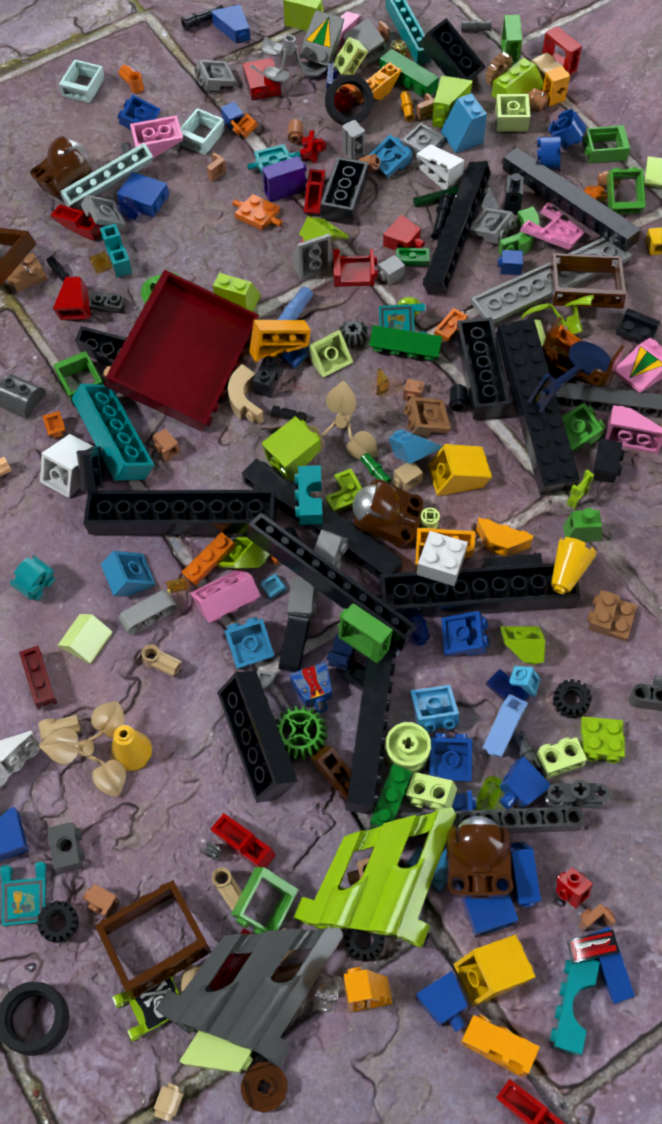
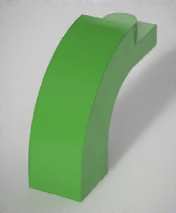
(521, 241)

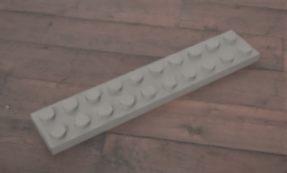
(536, 284)

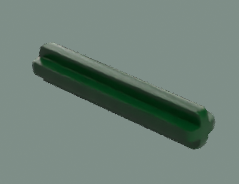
(433, 197)

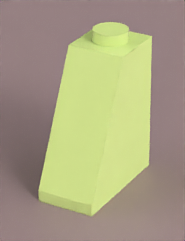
(216, 1054)

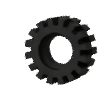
(564, 707)
(44, 918)
(363, 953)

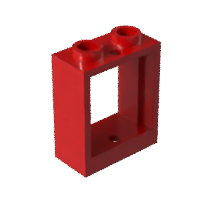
(565, 42)

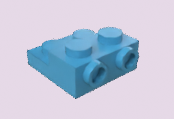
(392, 155)
(249, 642)
(435, 708)

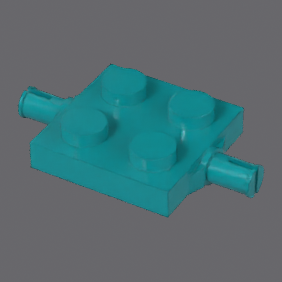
(271, 156)

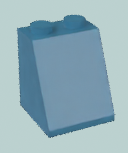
(465, 124)

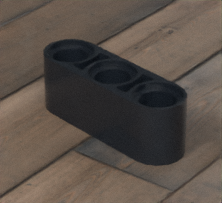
(294, 643)

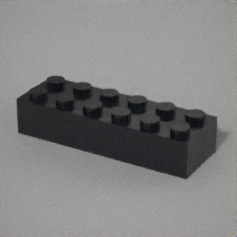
(482, 368)
(256, 736)

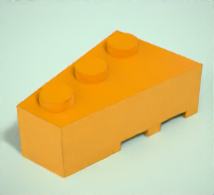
(278, 336)
(422, 534)
(366, 990)
(500, 1045)

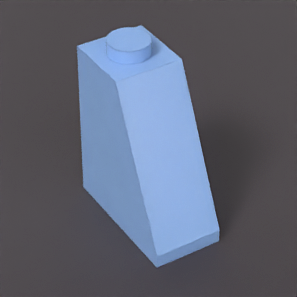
(505, 725)

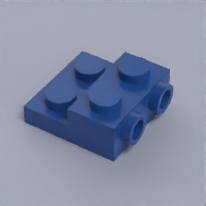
(137, 111)
(465, 634)
(451, 757)

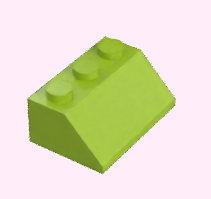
(518, 79)

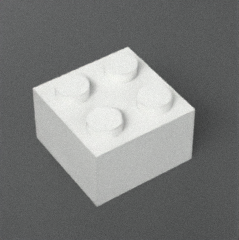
(441, 558)

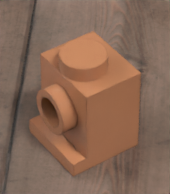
(166, 445)
(100, 900)

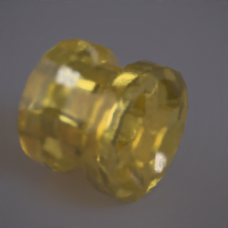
(399, 46)

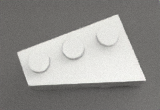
(440, 166)

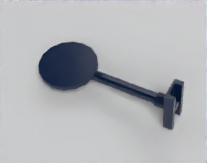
(585, 359)

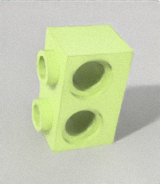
(350, 57)
(563, 762)
(433, 788)

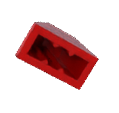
(73, 300)

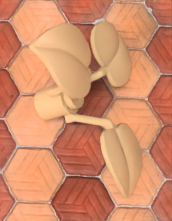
(343, 400)
(63, 747)

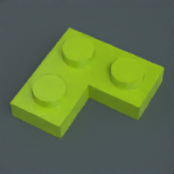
(344, 497)

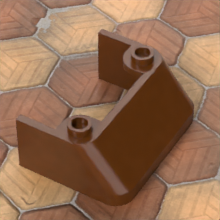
(560, 359)

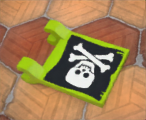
(145, 1006)

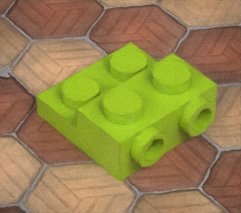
(602, 739)

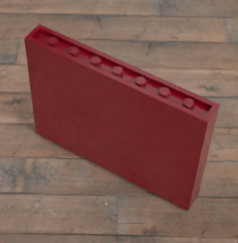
(182, 351)

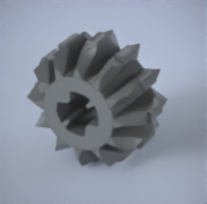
(354, 333)

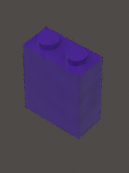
(284, 179)

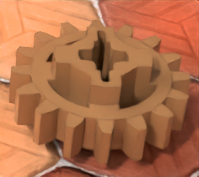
(498, 66)

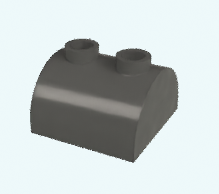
(19, 395)

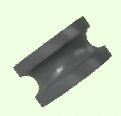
(212, 851)

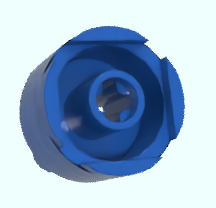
(568, 127)
(549, 152)

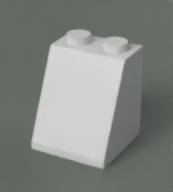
(60, 465)

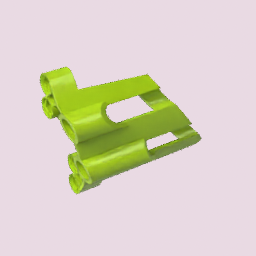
(386, 896)

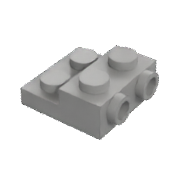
(214, 74)
(102, 211)
(493, 225)

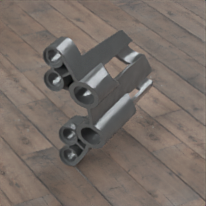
(253, 1007)

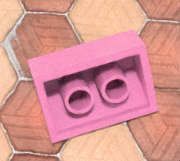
(225, 595)

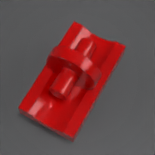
(312, 147)

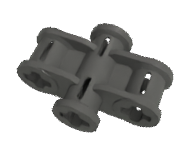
(581, 796)

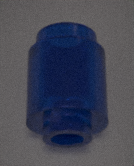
(129, 208)
(422, 634)

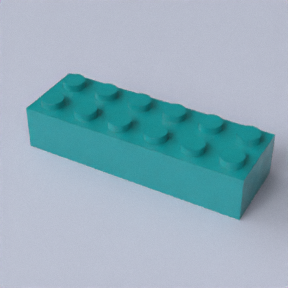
(113, 432)

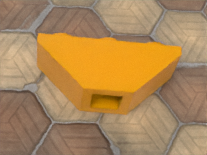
(383, 81)
(502, 538)

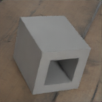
(391, 270)

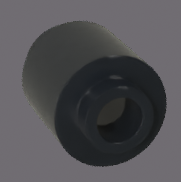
(458, 397)

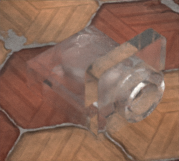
(327, 993)

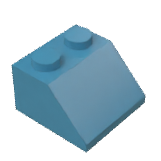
(411, 447)
(127, 573)

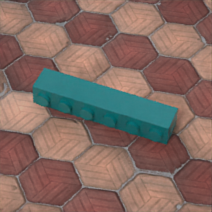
(408, 29)

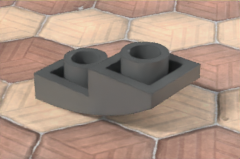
(106, 303)

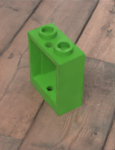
(512, 37)
(602, 134)
(626, 207)
(80, 362)
(364, 633)
(287, 896)

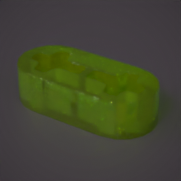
(484, 793)

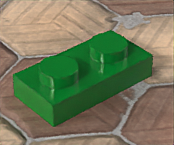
(413, 256)

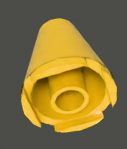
(570, 563)
(130, 748)

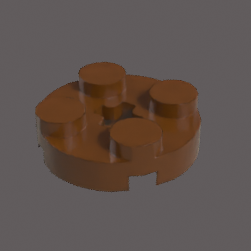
(252, 1080)

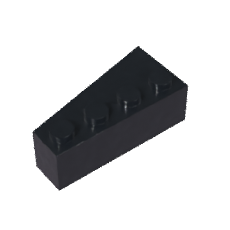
(99, 344)

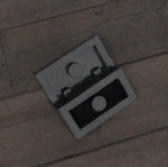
(638, 326)
(90, 469)

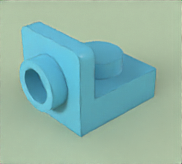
(526, 678)

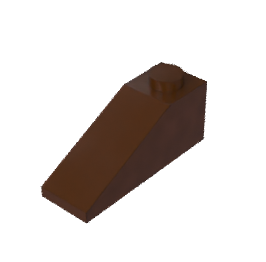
(333, 769)

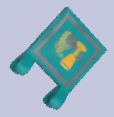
(399, 316)
(23, 898)

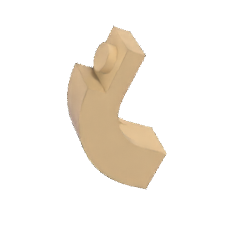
(238, 387)

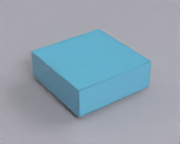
(272, 586)

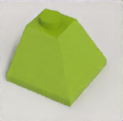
(318, 227)
(244, 555)
(525, 642)

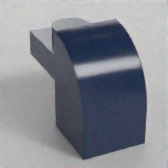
(341, 654)

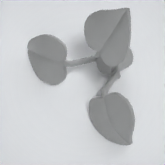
(274, 48)

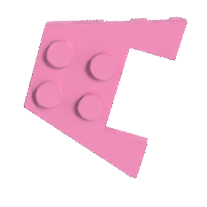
(557, 231)

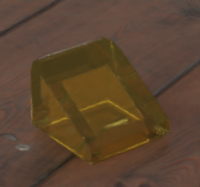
(100, 262)
(382, 382)
(177, 584)

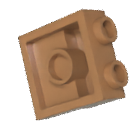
(27, 274)
(426, 416)
(611, 616)

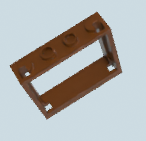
(21, 245)
(588, 263)
(167, 967)

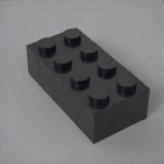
(451, 52)
(344, 190)

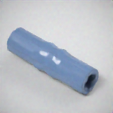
(297, 304)

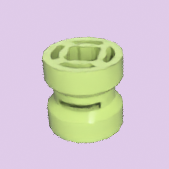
(430, 518)

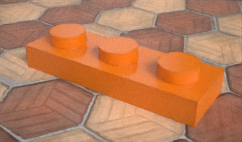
(208, 558)

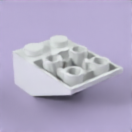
(15, 752)

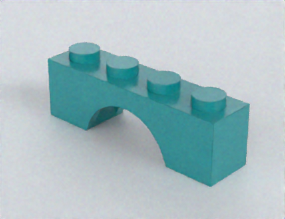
(568, 1034)

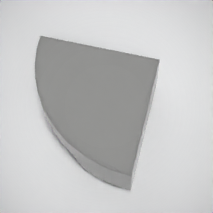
(266, 677)

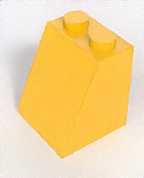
(459, 469)
(494, 970)

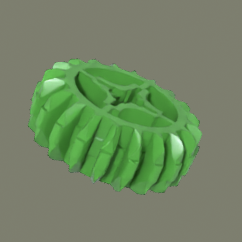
(305, 726)

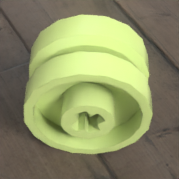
(408, 736)

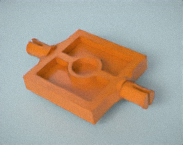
(257, 212)

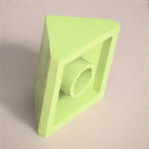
(329, 354)
(85, 637)

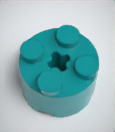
(32, 578)

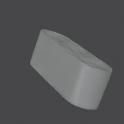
(147, 612)

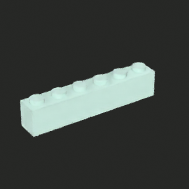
(107, 176)

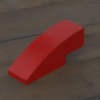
(314, 191)
(76, 221)
(243, 842)
(525, 1106)

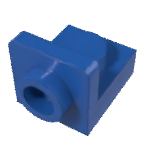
(297, 356)
(464, 801)

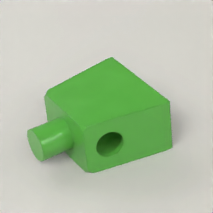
(584, 525)

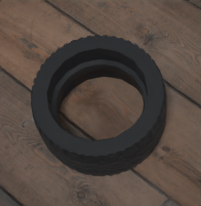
(364, 88)
(14, 999)

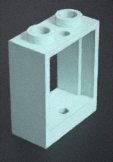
(80, 92)
(195, 142)

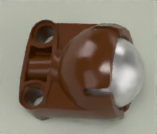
(64, 164)
(388, 512)
(479, 858)

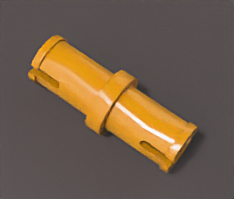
(407, 106)

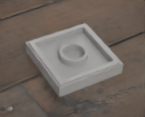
(422, 137)

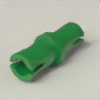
(375, 469)

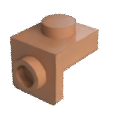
(591, 916)

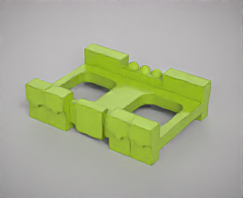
(578, 492)

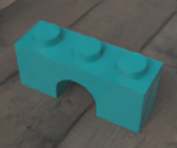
(115, 250)
(309, 508)

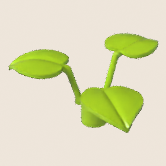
(573, 322)

